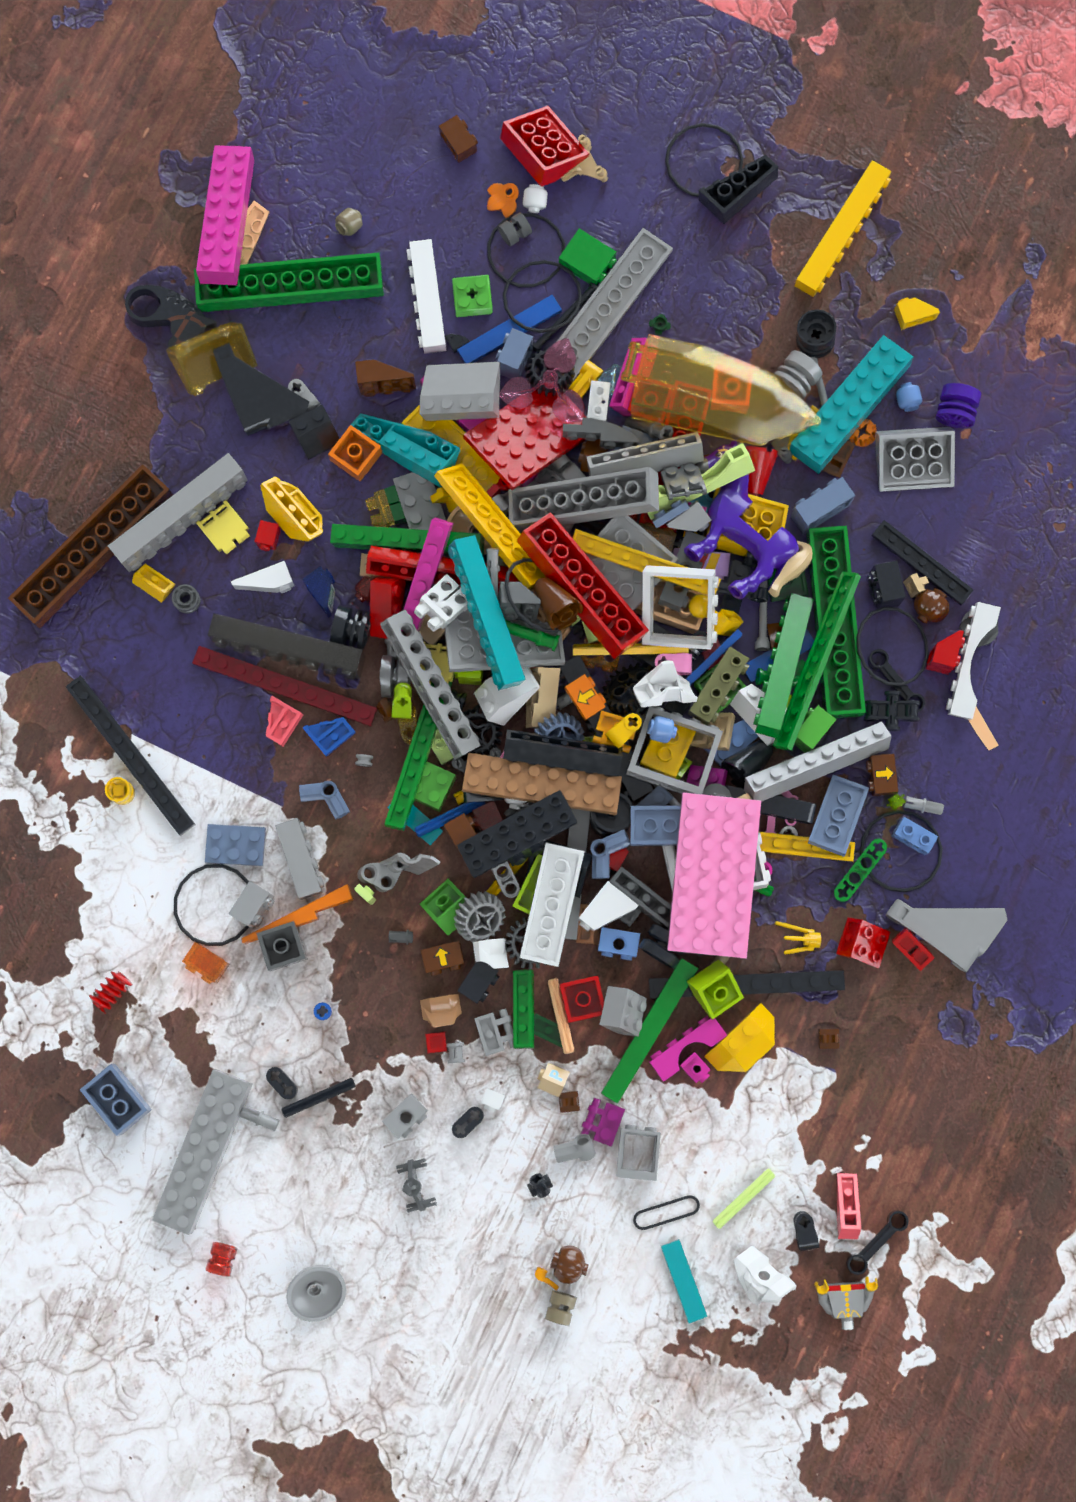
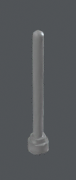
(762, 642)

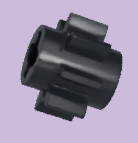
(539, 1185)

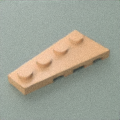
(254, 225)

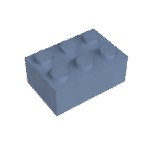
(822, 505)
(115, 1099)

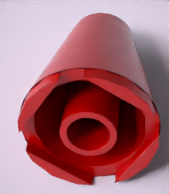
(763, 464)

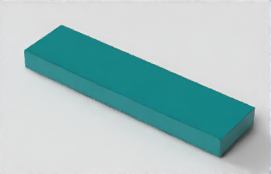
(684, 1281)

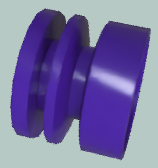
(958, 405)

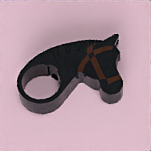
(174, 311)

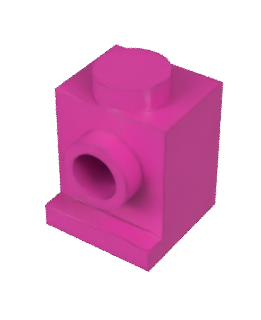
(688, 1064)

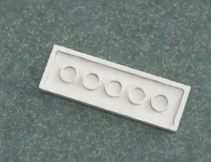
(552, 904)

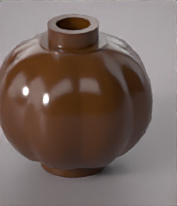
(931, 606)
(569, 1264)

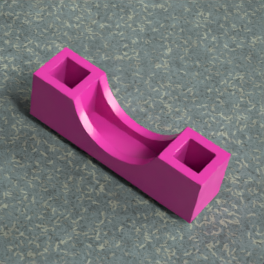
(666, 1062)

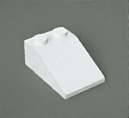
(503, 704)

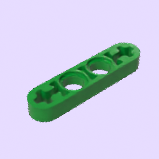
(857, 868)

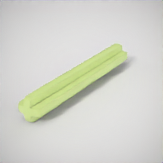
(749, 1193)

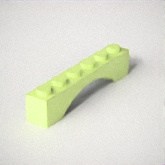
(731, 466)

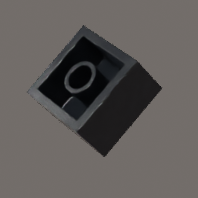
(886, 585)

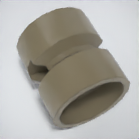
(557, 1314)

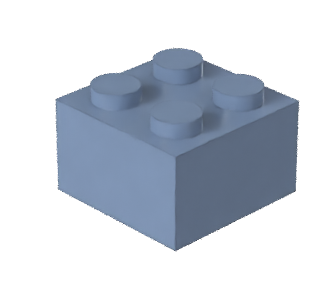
(514, 353)

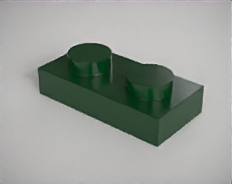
(547, 1030)

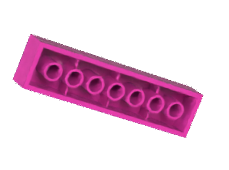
(225, 215)

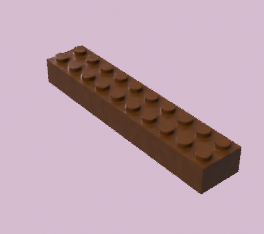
(88, 547)

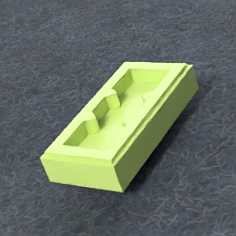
(441, 749)
(365, 893)

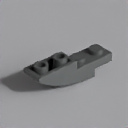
(608, 433)

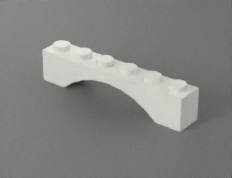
(963, 698)

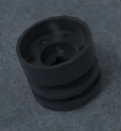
(812, 326)
(347, 627)

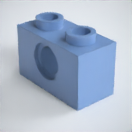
(630, 940)

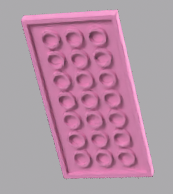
(714, 875)

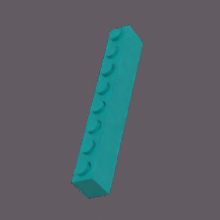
(486, 612)

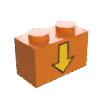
(585, 697)

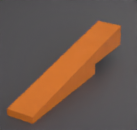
(308, 912)

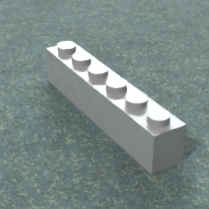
(656, 455)

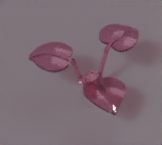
(558, 357)

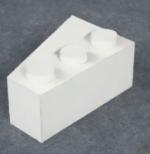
(746, 706)

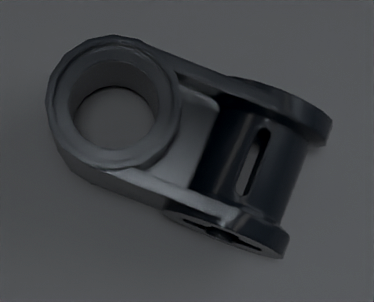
(805, 1235)

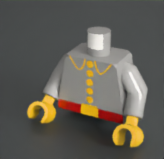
(846, 1299)

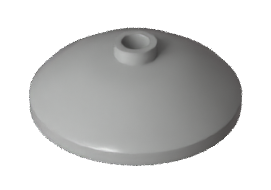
(316, 1302)

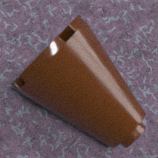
(557, 604)

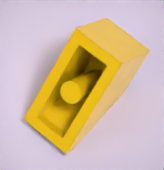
(914, 312)

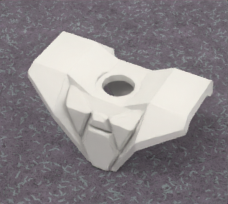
(663, 676)
(749, 1266)

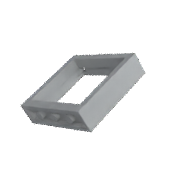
(666, 781)

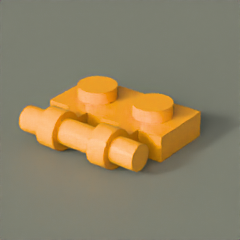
(605, 723)

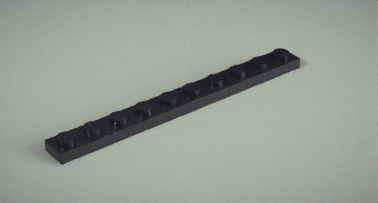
(130, 755)
(772, 983)

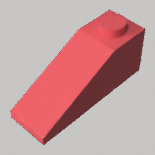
(848, 1206)

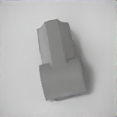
(579, 1148)

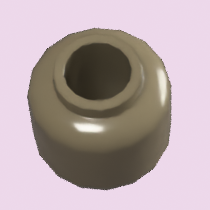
(348, 222)

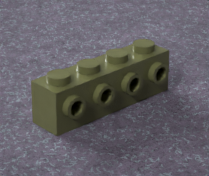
(718, 686)

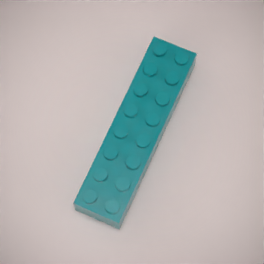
(851, 404)

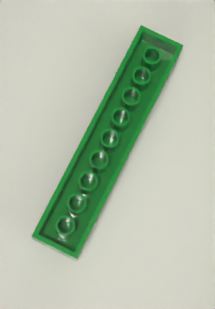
(295, 283)
(842, 674)

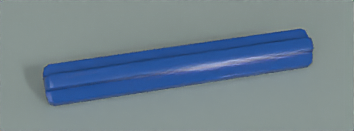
(444, 818)

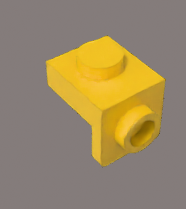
(442, 496)

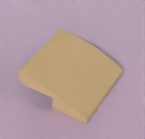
(725, 722)

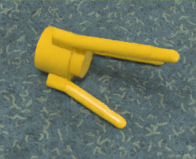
(811, 939)

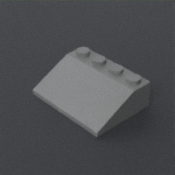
(460, 391)
(915, 458)

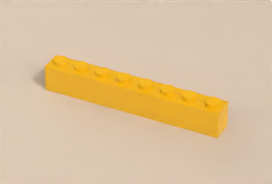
(842, 229)

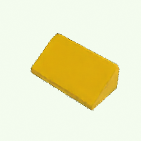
(153, 582)

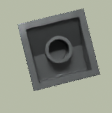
(282, 946)

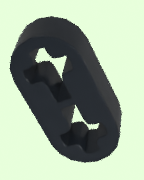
(285, 1080)
(464, 1118)

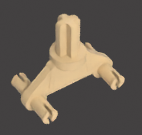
(588, 166)

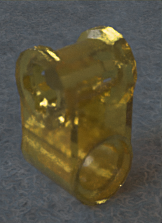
(408, 725)

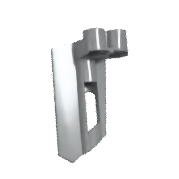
(392, 868)

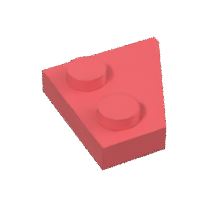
(281, 721)

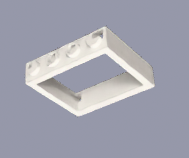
(648, 602)

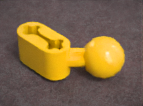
(727, 621)

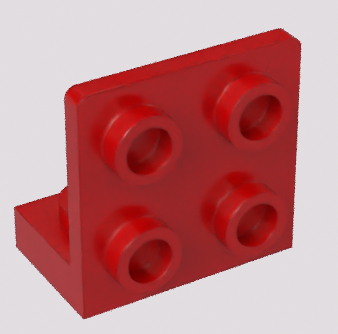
(863, 942)

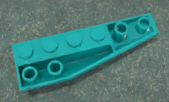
(409, 446)

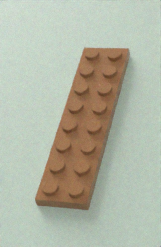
(534, 782)

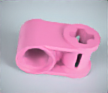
(682, 662)

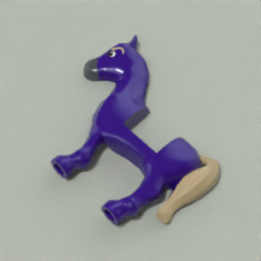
(777, 553)

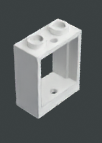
(598, 392)

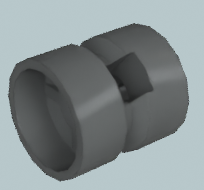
(510, 234)

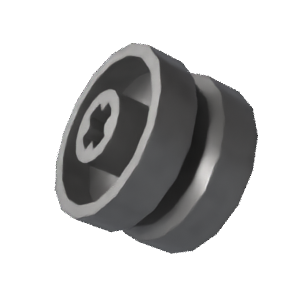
(391, 675)

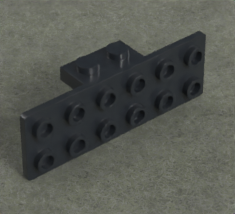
(517, 835)

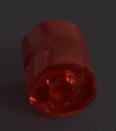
(221, 1259)

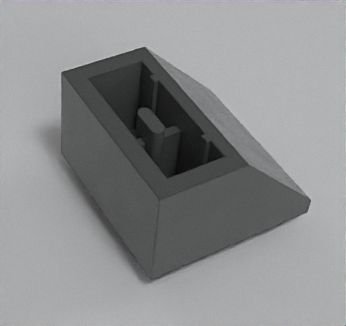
(522, 597)

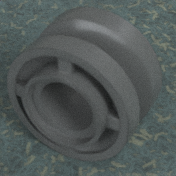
(181, 591)

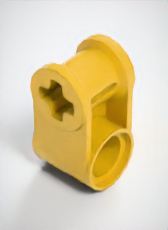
(622, 732)

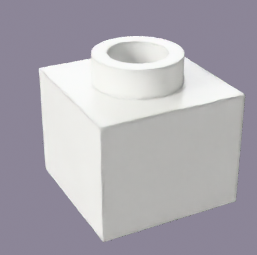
(492, 1100)

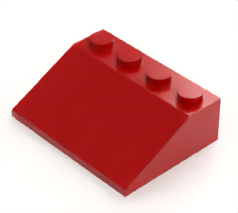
(543, 145)

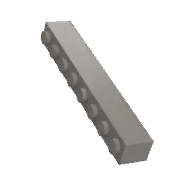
(818, 762)

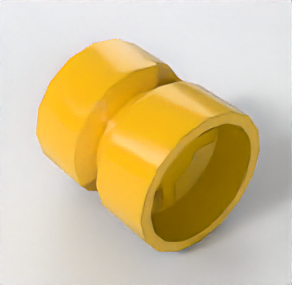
(119, 791)

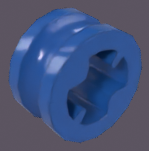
(326, 1015)

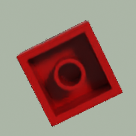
(582, 999)

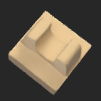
(915, 584)

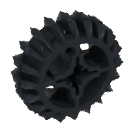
(537, 360)
(484, 728)

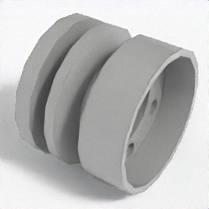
(799, 373)

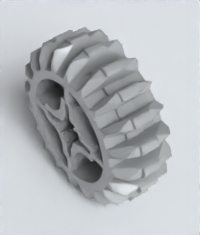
(469, 923)

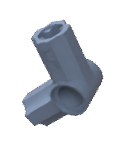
(335, 801)
(612, 844)

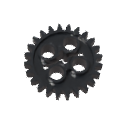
(619, 690)

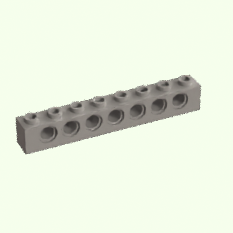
(430, 695)

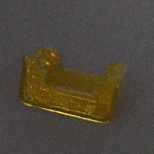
(195, 358)

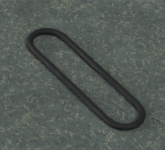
(664, 1204)

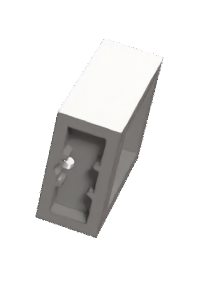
(638, 1174)

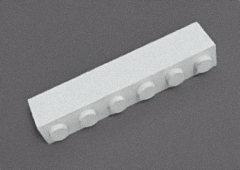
(427, 296)

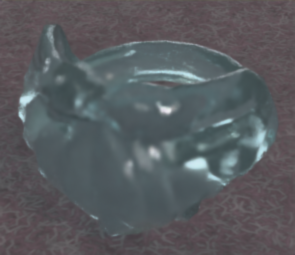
(611, 375)

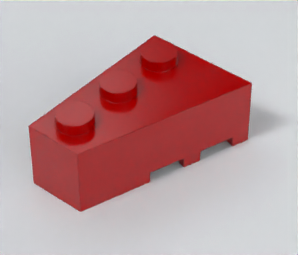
(385, 601)

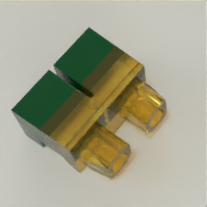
(389, 508)

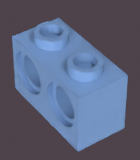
(914, 836)

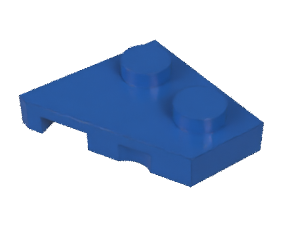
(330, 734)

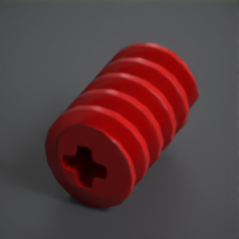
(110, 990)

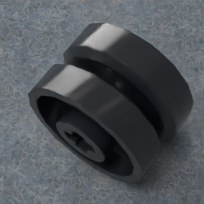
(607, 825)
(658, 949)

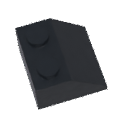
(314, 431)

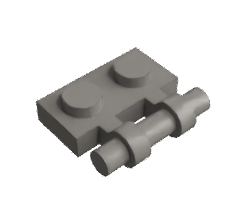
(489, 1032)

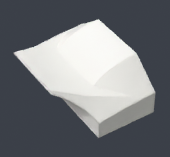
(491, 952)

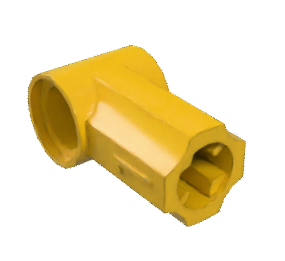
(583, 382)

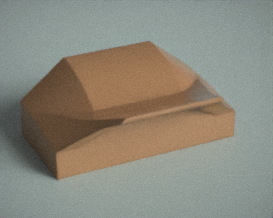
(441, 1010)

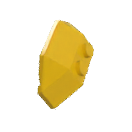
(291, 510)
(745, 1042)

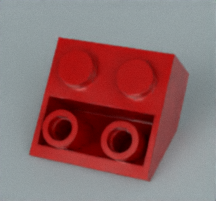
(944, 655)

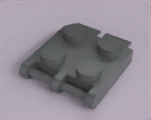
(683, 481)

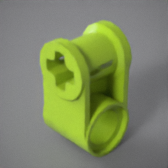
(402, 701)

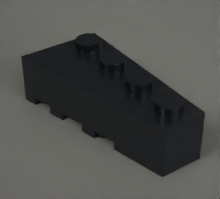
(735, 191)

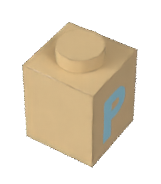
(552, 1079)

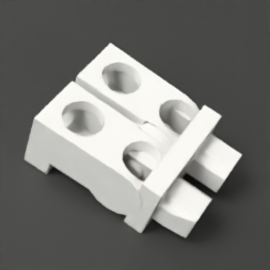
(442, 603)

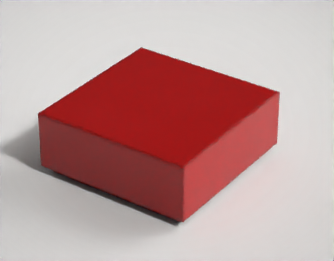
(436, 1042)

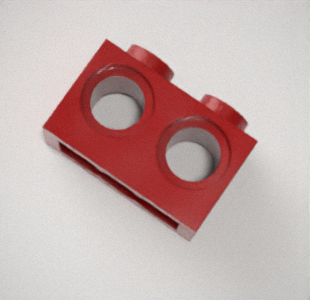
(913, 948)

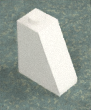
(606, 907)

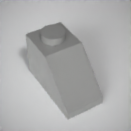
(692, 519)

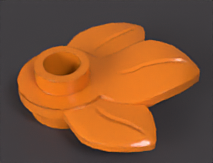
(501, 200)

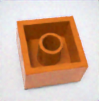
(355, 453)

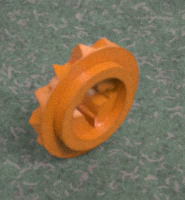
(864, 440)

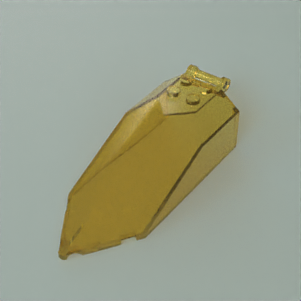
(712, 393)

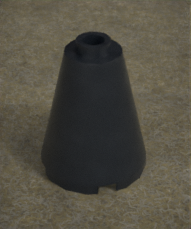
(747, 762)

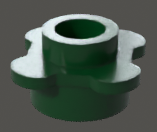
(662, 320)

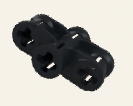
(892, 710)

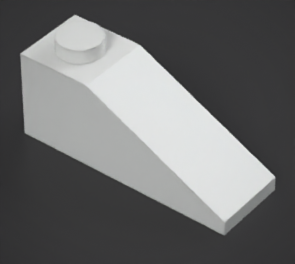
(270, 579)

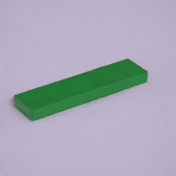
(523, 1009)

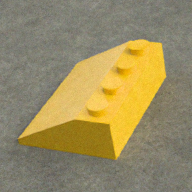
(763, 516)

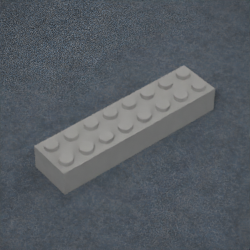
(586, 498)
(178, 513)
(202, 1152)

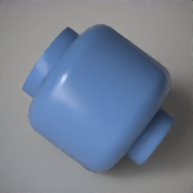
(909, 397)
(661, 729)

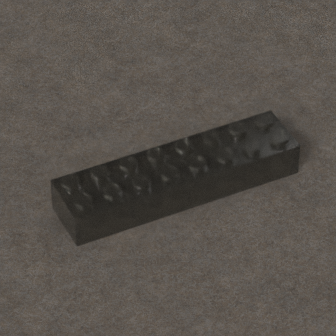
(286, 646)

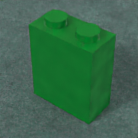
(588, 257)

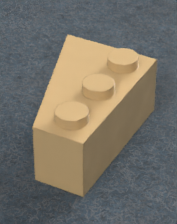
(544, 700)

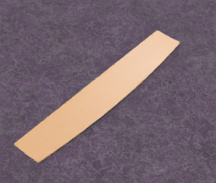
(982, 730)

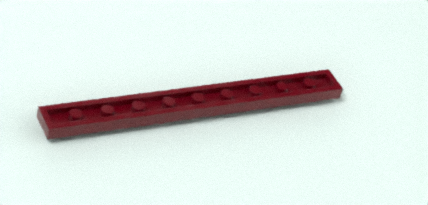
(284, 686)

